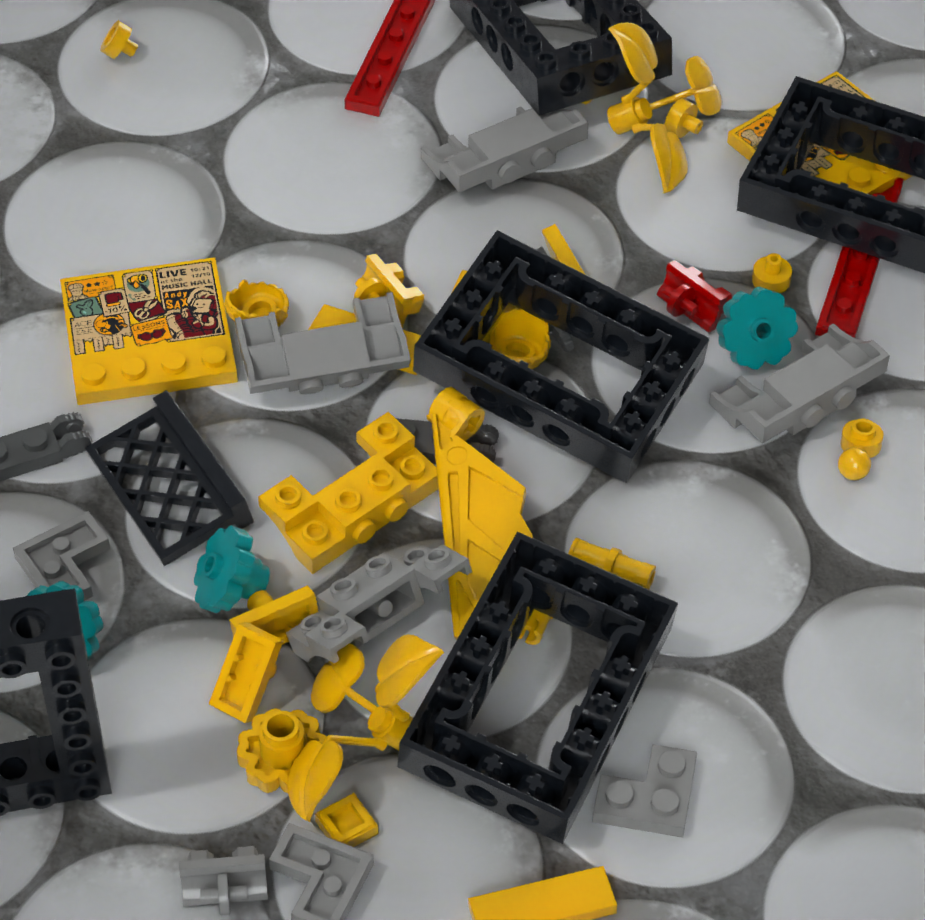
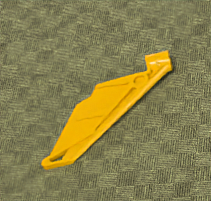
(477, 501)

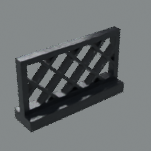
(202, 468)

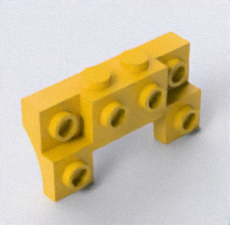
(357, 503)

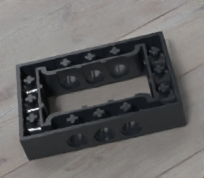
(565, 75)
(786, 195)
(517, 274)
(575, 593)
(47, 637)

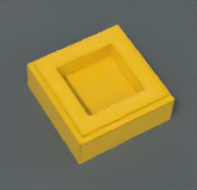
(347, 821)

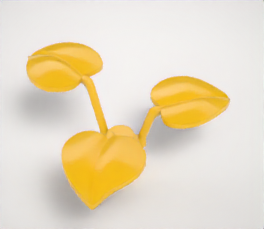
(635, 112)
(398, 673)

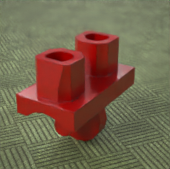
(692, 296)

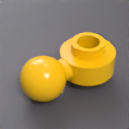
(860, 442)

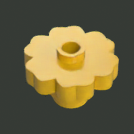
(273, 746)

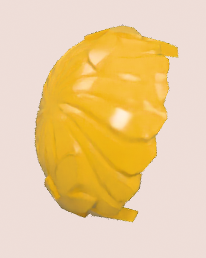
(257, 301)
(521, 337)

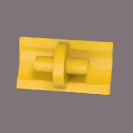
(388, 278)

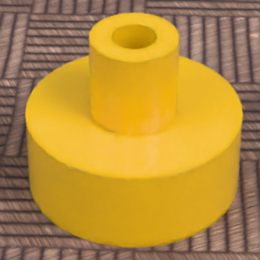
(118, 40)
(683, 118)
(772, 273)

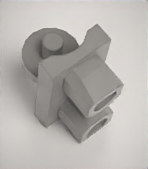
(224, 879)

